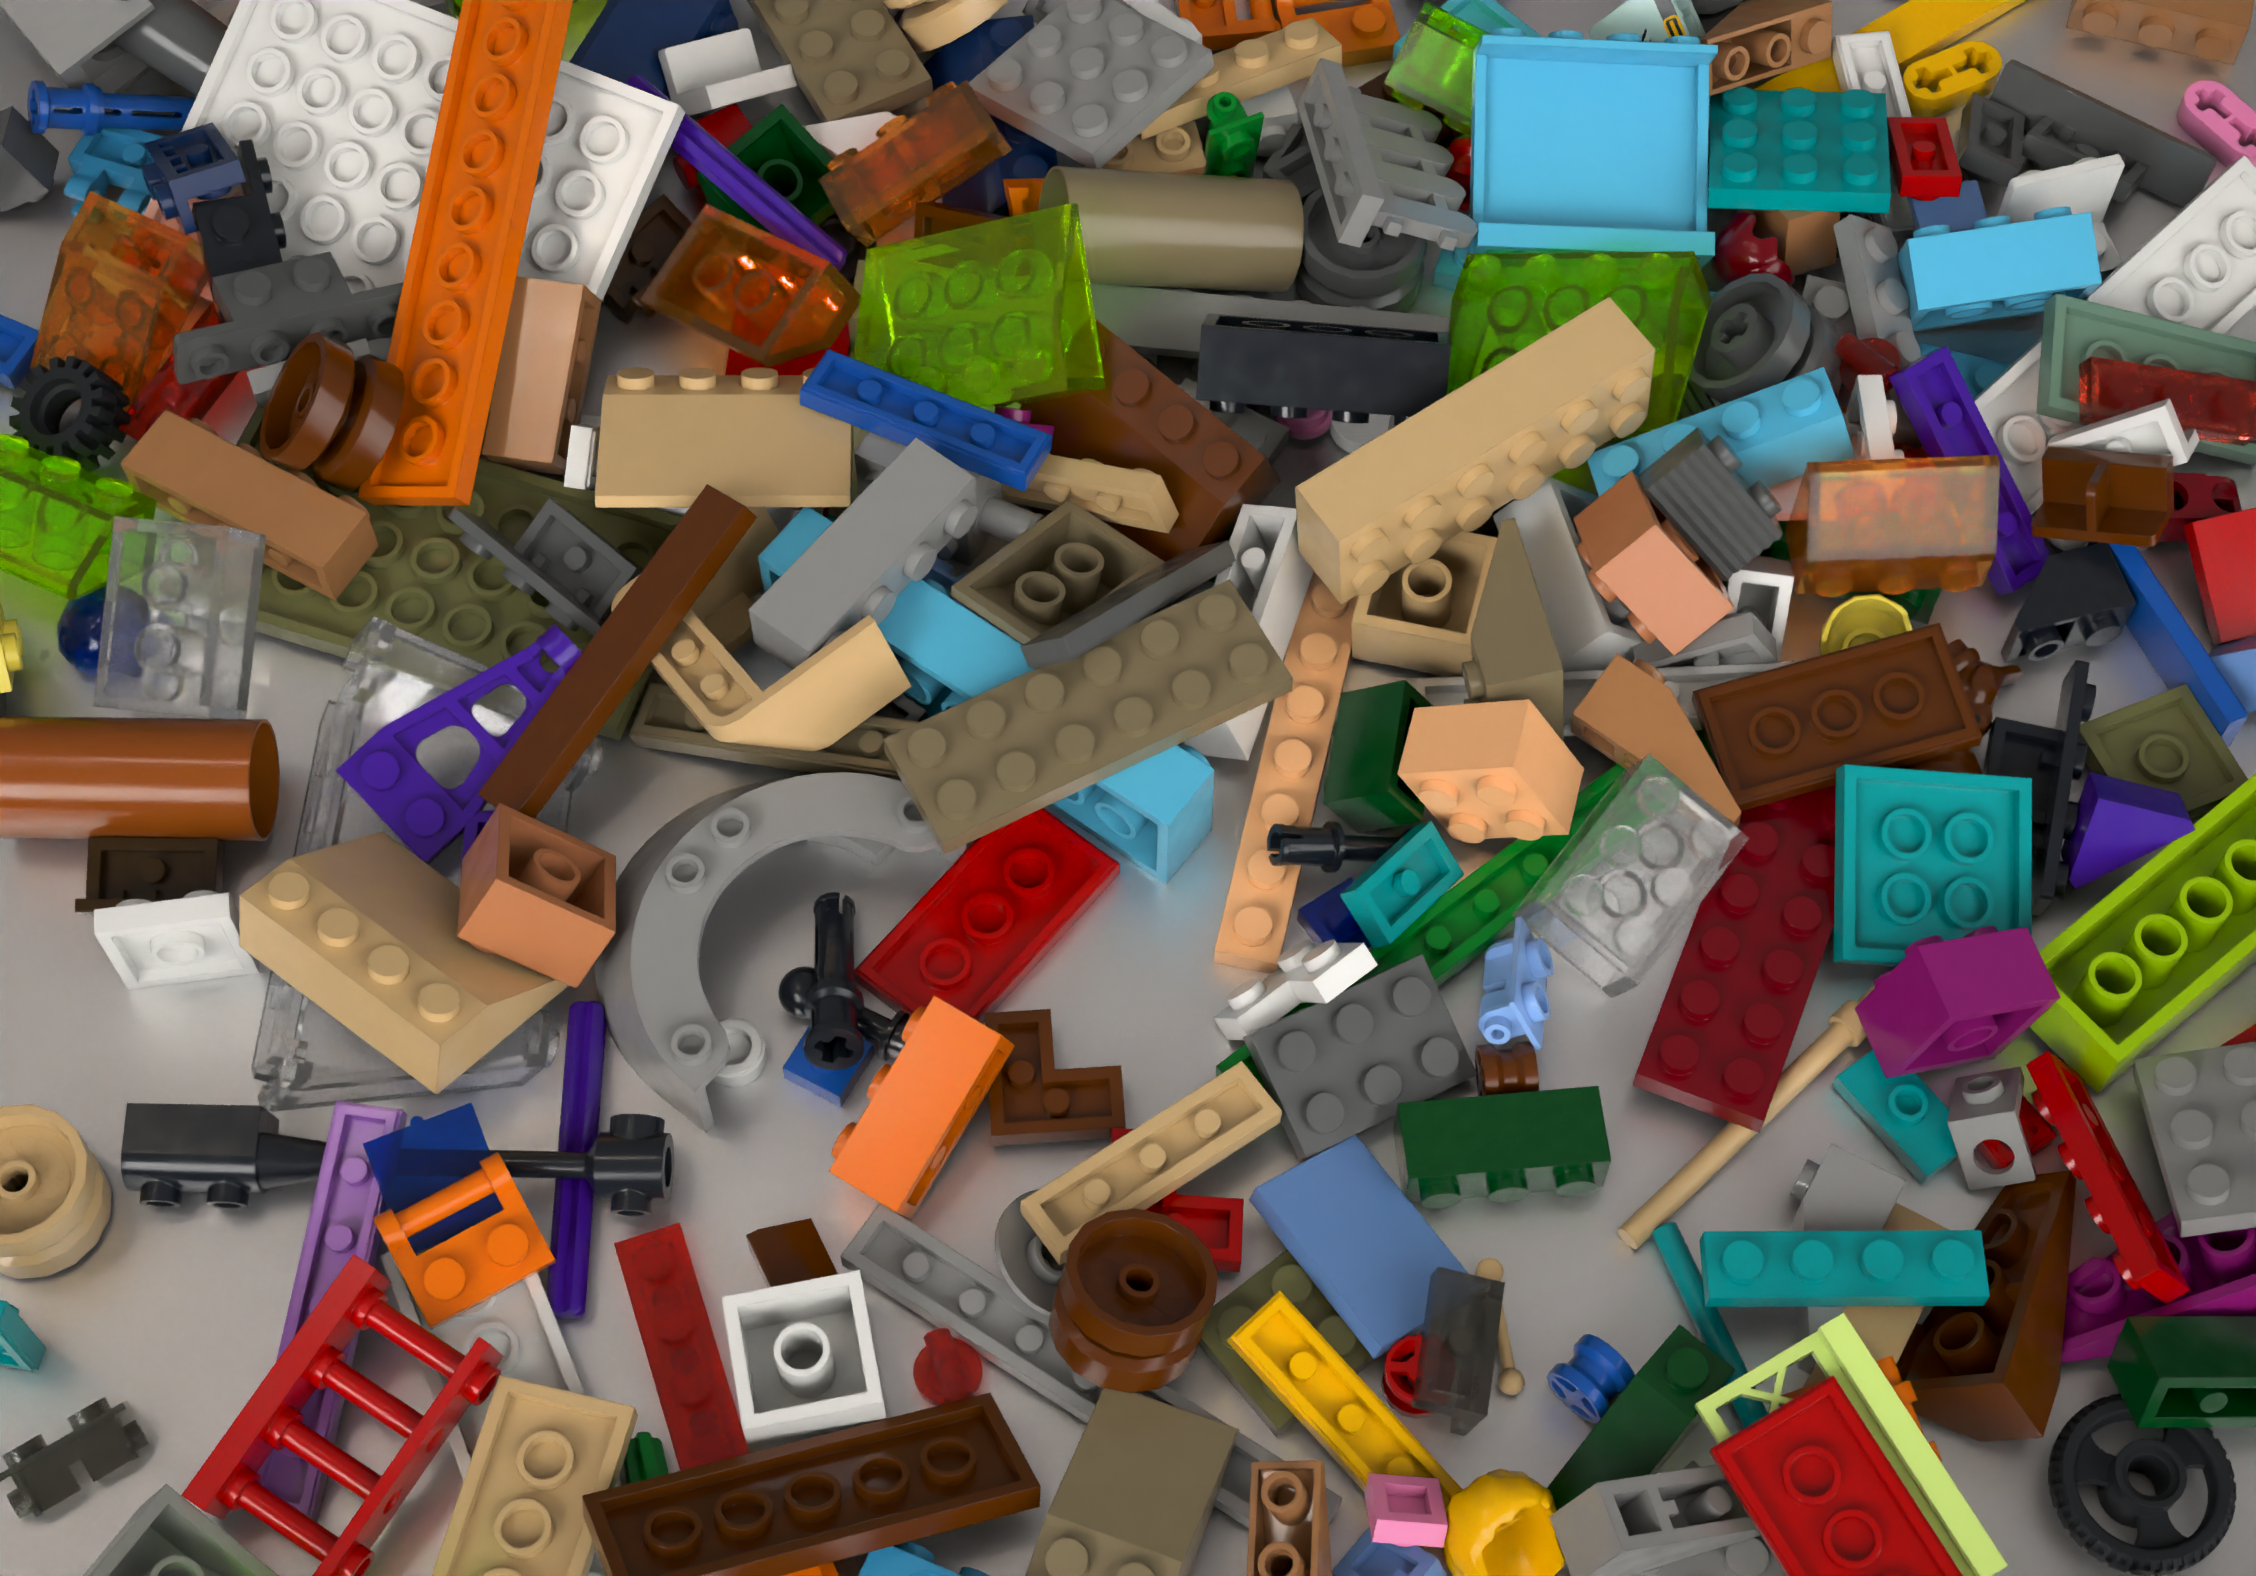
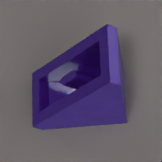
(2120, 824)

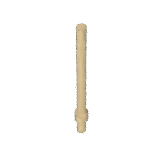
(1843, 1032)

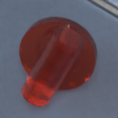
(1867, 357)
(946, 1369)

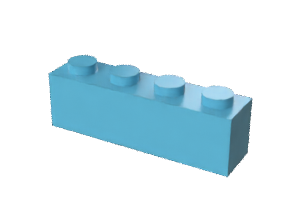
(1768, 430)

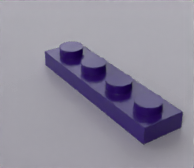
(1952, 427)

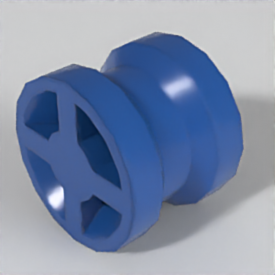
(1590, 1378)

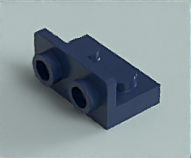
(189, 167)

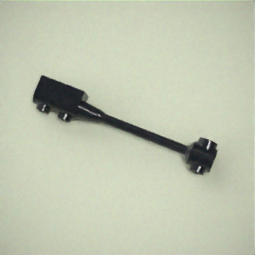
(240, 1153)

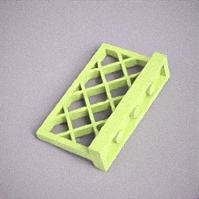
(1845, 1357)

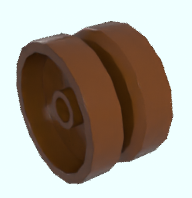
(332, 412)
(1132, 1300)

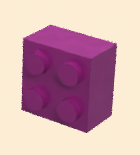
(1956, 1000)

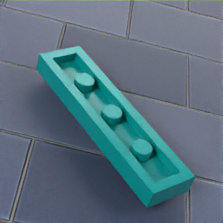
(1843, 1268)

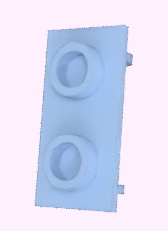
(1516, 988)

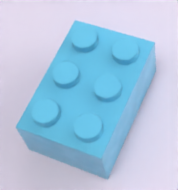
(1997, 268)

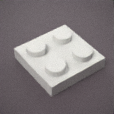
(174, 939)

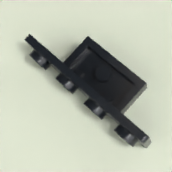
(240, 229)
(2052, 762)

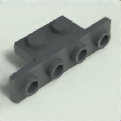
(2073, 126)
(274, 310)
(559, 560)

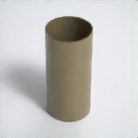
(1183, 228)

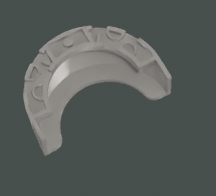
(671, 884)

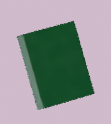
(787, 160)

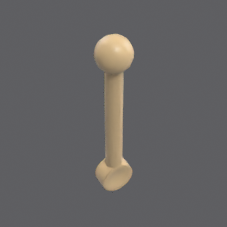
(1510, 1379)

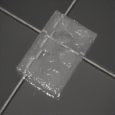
(179, 618)
(1631, 876)

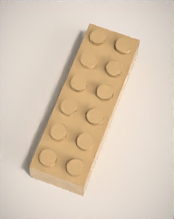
(1474, 451)

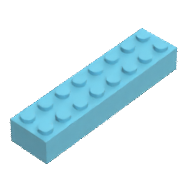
(1146, 812)

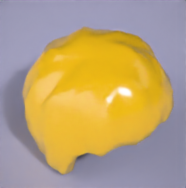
(1502, 1528)

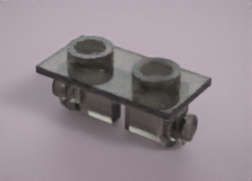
(44, 1469)

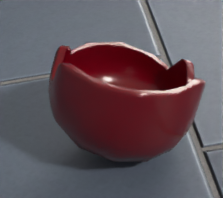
(1743, 254)

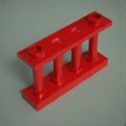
(316, 1361)

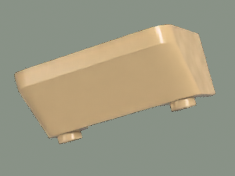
(800, 710)

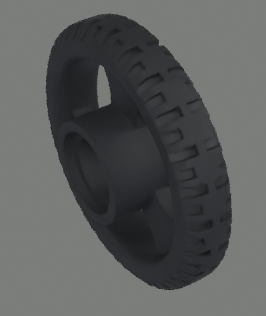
(2158, 1544)

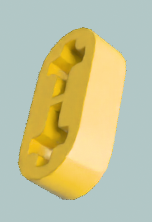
(1947, 74)

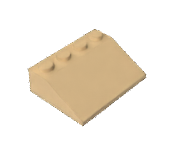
(734, 432)
(379, 950)

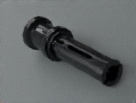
(834, 999)

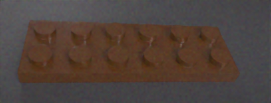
(818, 1497)

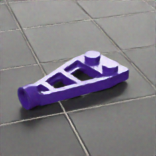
(400, 788)

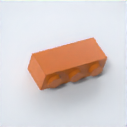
(920, 1106)

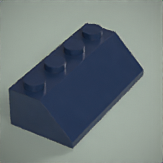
(633, 32)
(1030, 157)

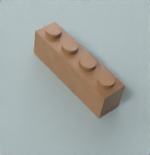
(214, 482)

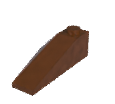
(2000, 1363)

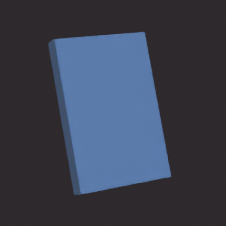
(1357, 1241)

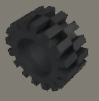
(53, 394)

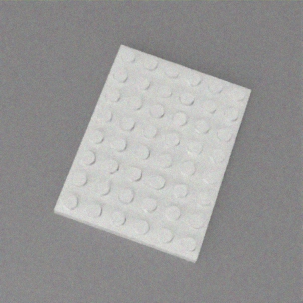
(348, 121)

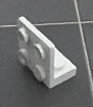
(2082, 186)

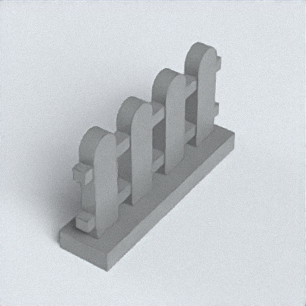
(1380, 164)

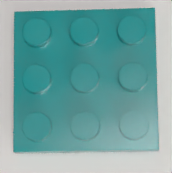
(1799, 151)
(1927, 858)

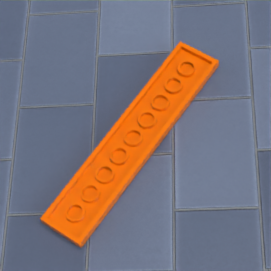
(468, 246)

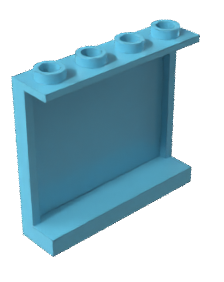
(1590, 144)

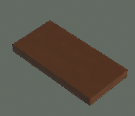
(1854, 706)

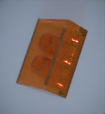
(913, 162)
(752, 290)
(1894, 525)

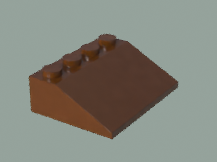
(1161, 428)

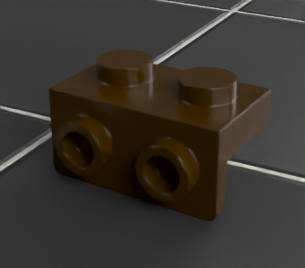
(649, 247)
(149, 869)

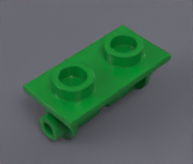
(1231, 137)

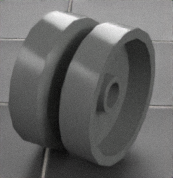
(1378, 275)
(1760, 337)

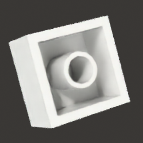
(803, 1360)

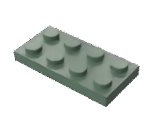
(2084, 329)

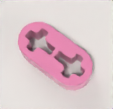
(2223, 126)

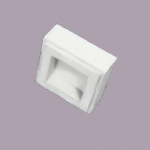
(582, 457)

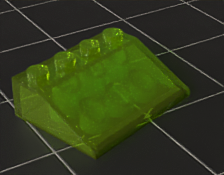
(1520, 297)
(985, 311)

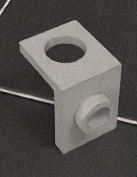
(1986, 1109)

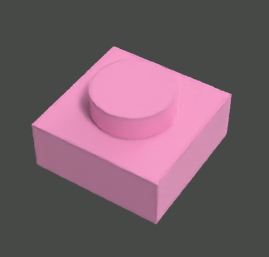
(1405, 1510)

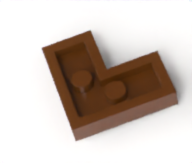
(1045, 1104)

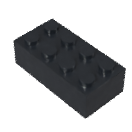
(1320, 367)

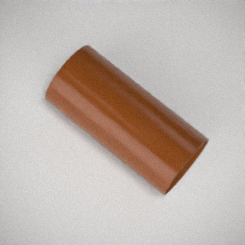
(137, 778)

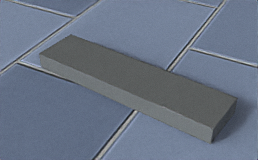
(1128, 605)

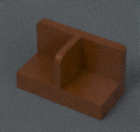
(2104, 496)

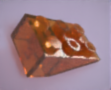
(119, 293)

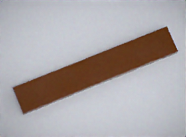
(619, 653)

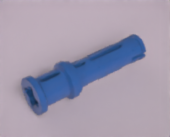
(89, 108)

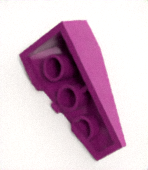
(2215, 1266)

